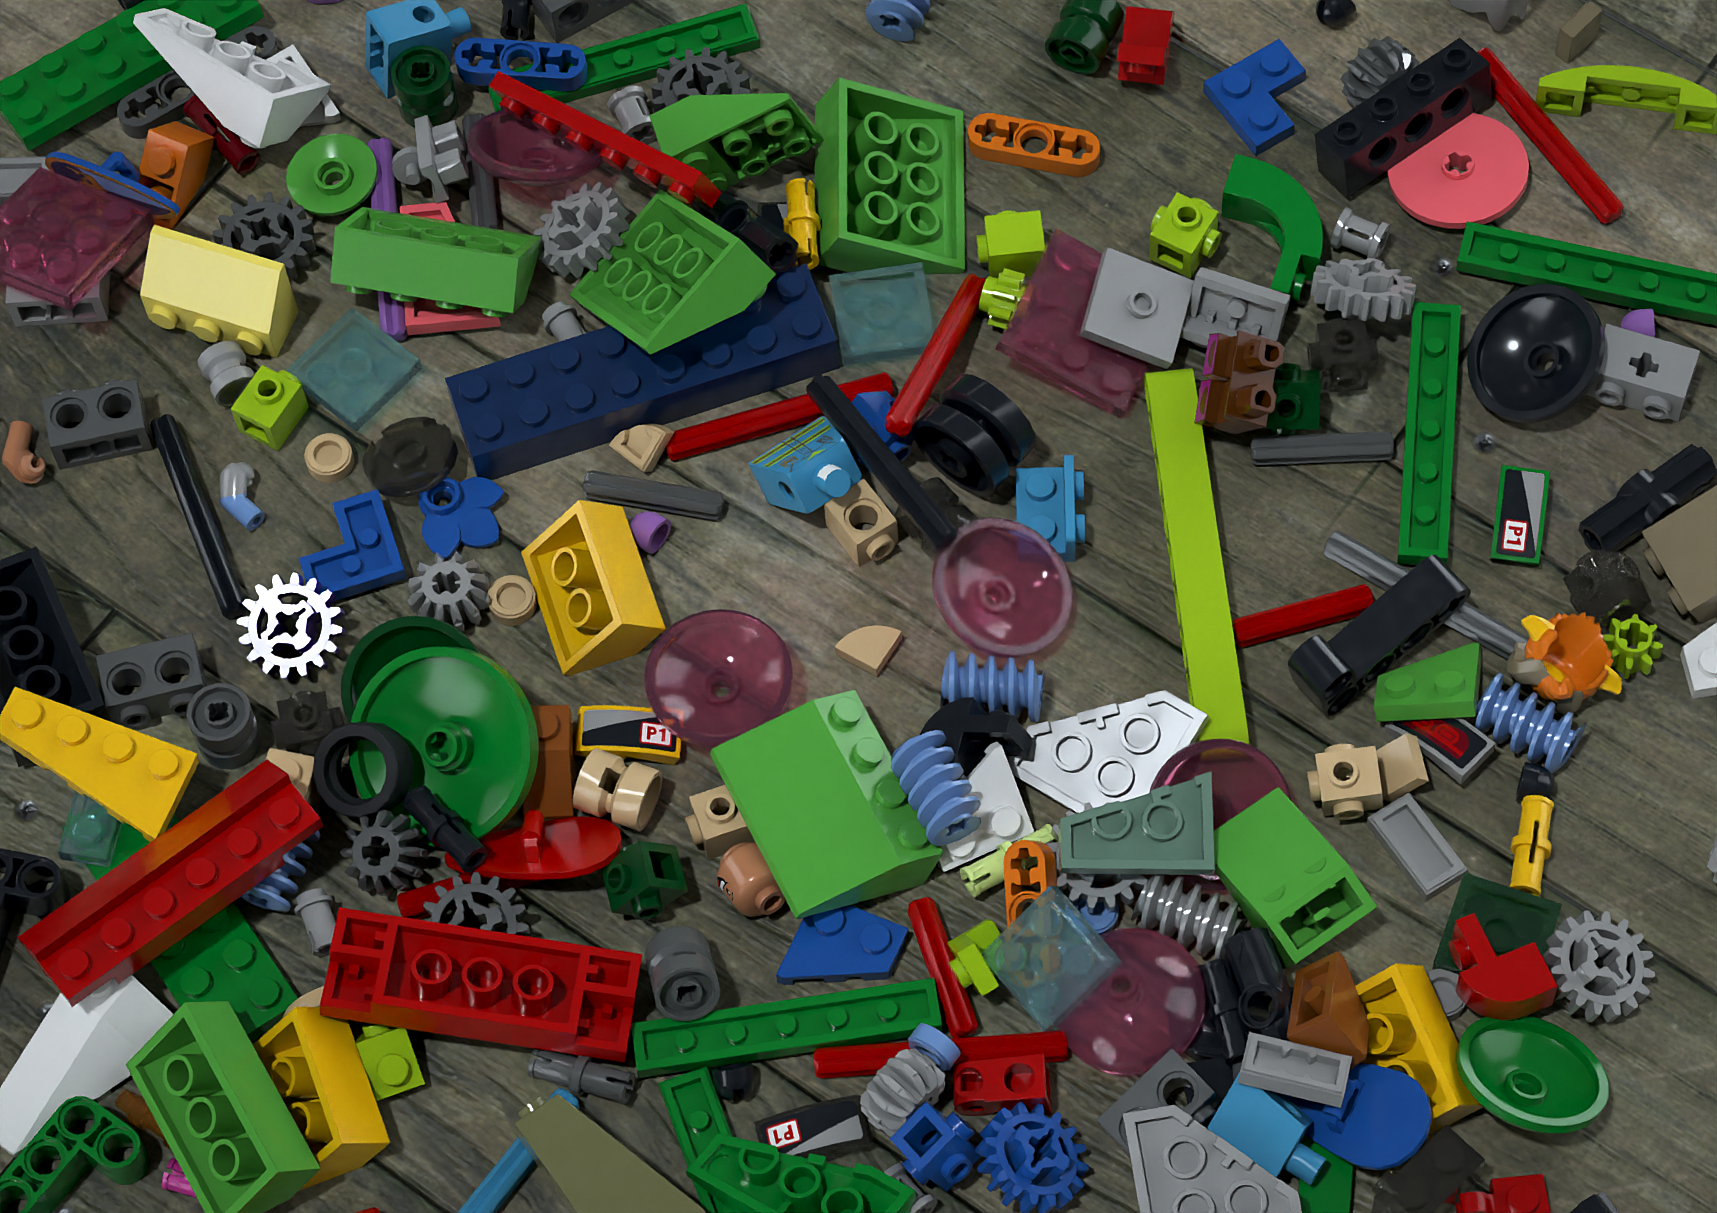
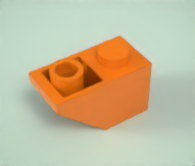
(175, 164)

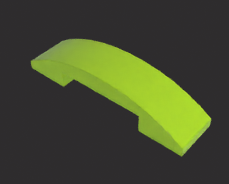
(1630, 88)

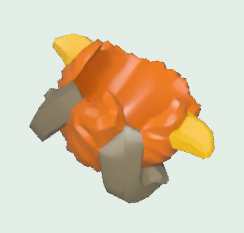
(1564, 660)

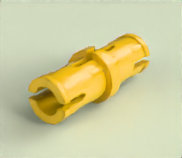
(802, 220)
(1532, 831)

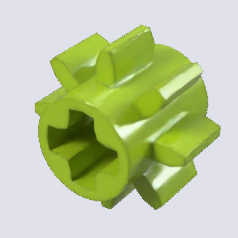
(1001, 296)
(1640, 636)

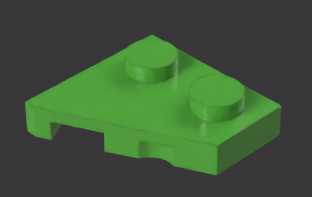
(1432, 687)

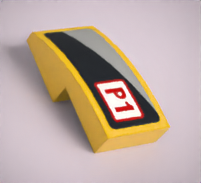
(625, 733)

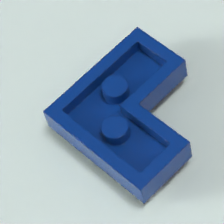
(1248, 91)
(369, 551)

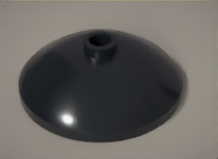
(1517, 342)

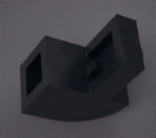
(972, 730)

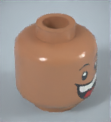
(748, 881)

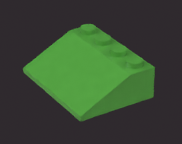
(888, 181)
(672, 276)
(826, 806)

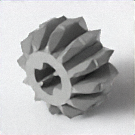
(450, 591)
(901, 1090)

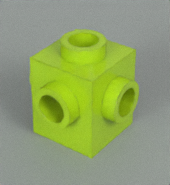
(1184, 234)

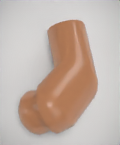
(19, 458)

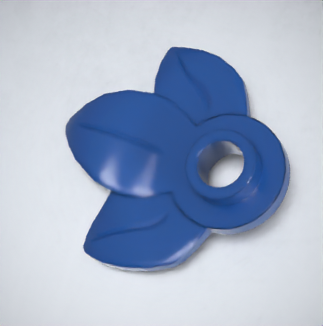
(464, 518)

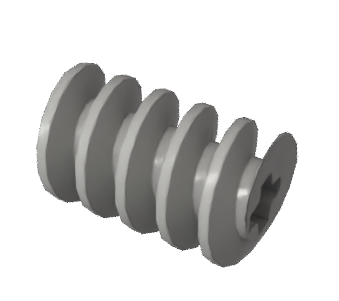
(1188, 915)

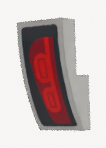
(1447, 742)

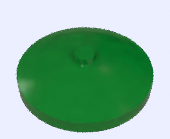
(464, 729)

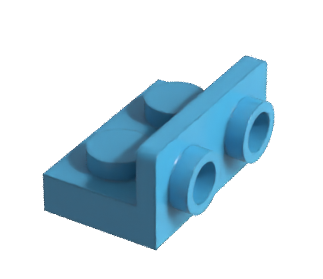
(1048, 505)

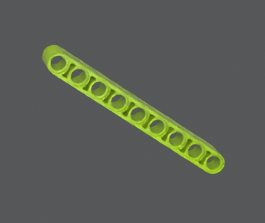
(1195, 554)

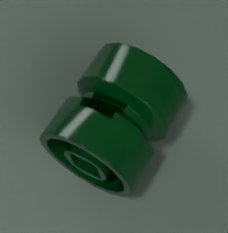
(1084, 34)
(424, 85)

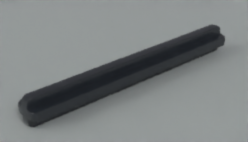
(882, 462)
(198, 516)

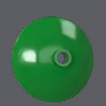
(1532, 1074)

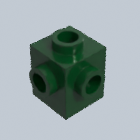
(1296, 400)
(644, 879)

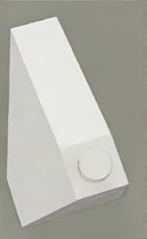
(242, 90)
(77, 1054)

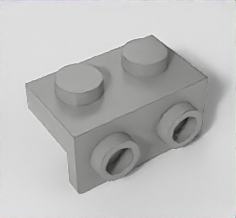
(1231, 305)

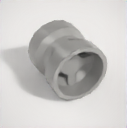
(226, 369)

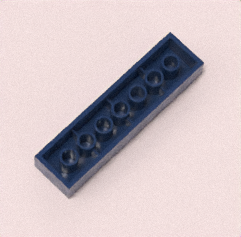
(603, 383)

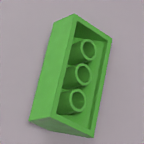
(434, 261)
(221, 1111)

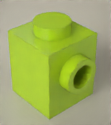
(1011, 242)
(270, 407)

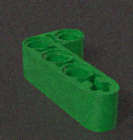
(76, 1155)

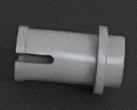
(562, 321)
(318, 919)

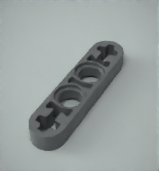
(144, 97)

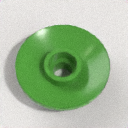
(327, 160)

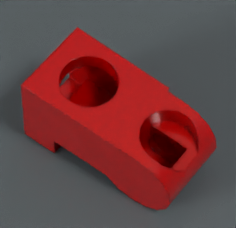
(1001, 1083)

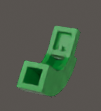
(1284, 210)

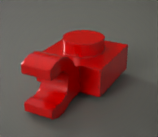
(1508, 1195)

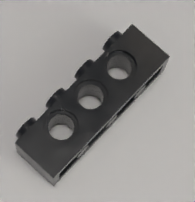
(1403, 117)

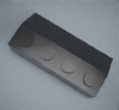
(38, 641)

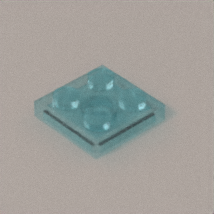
(881, 313)
(354, 369)
(1050, 958)

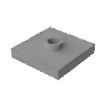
(1137, 308)

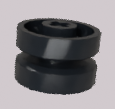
(974, 435)

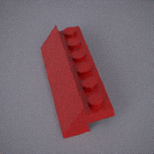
(172, 884)
(481, 984)

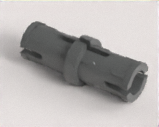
(582, 1075)

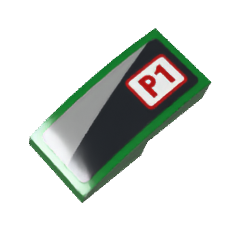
(1520, 515)

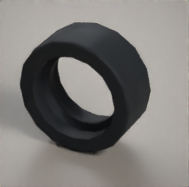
(329, 761)

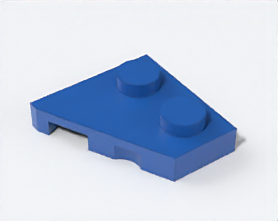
(842, 947)

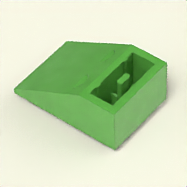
(734, 134)
(1287, 877)

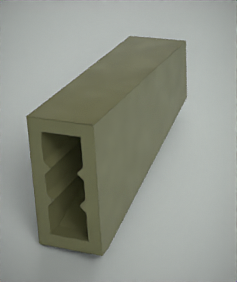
(591, 1166)

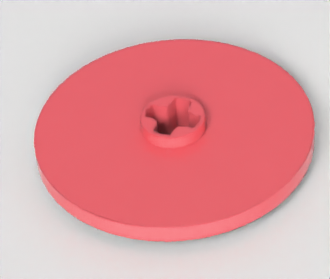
(1487, 190)

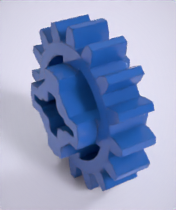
(1031, 1158)

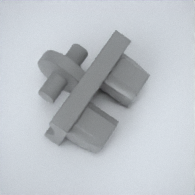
(434, 158)

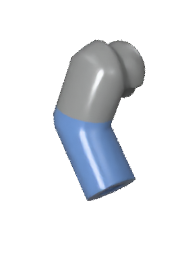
(233, 495)

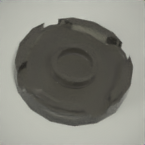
(410, 457)

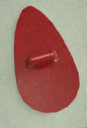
(548, 848)

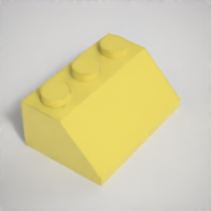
(217, 292)

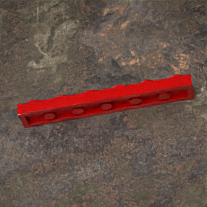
(614, 146)

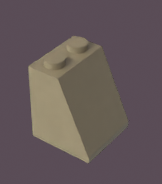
(1687, 551)

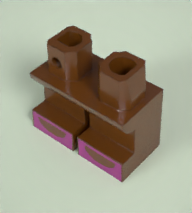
(1244, 385)

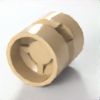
(633, 796)

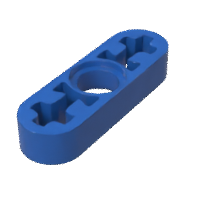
(508, 50)

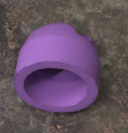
(1640, 321)
(650, 531)

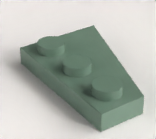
(1144, 835)

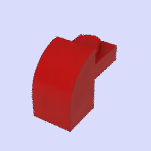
(1145, 45)
(1500, 985)

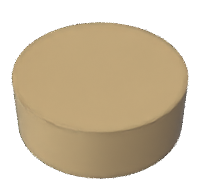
(329, 458)
(512, 600)

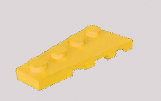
(113, 765)

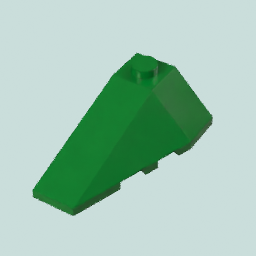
(761, 1180)

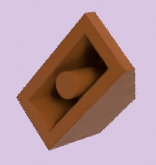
(555, 771)
(1328, 1009)

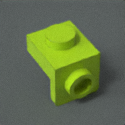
(968, 963)
(388, 1060)

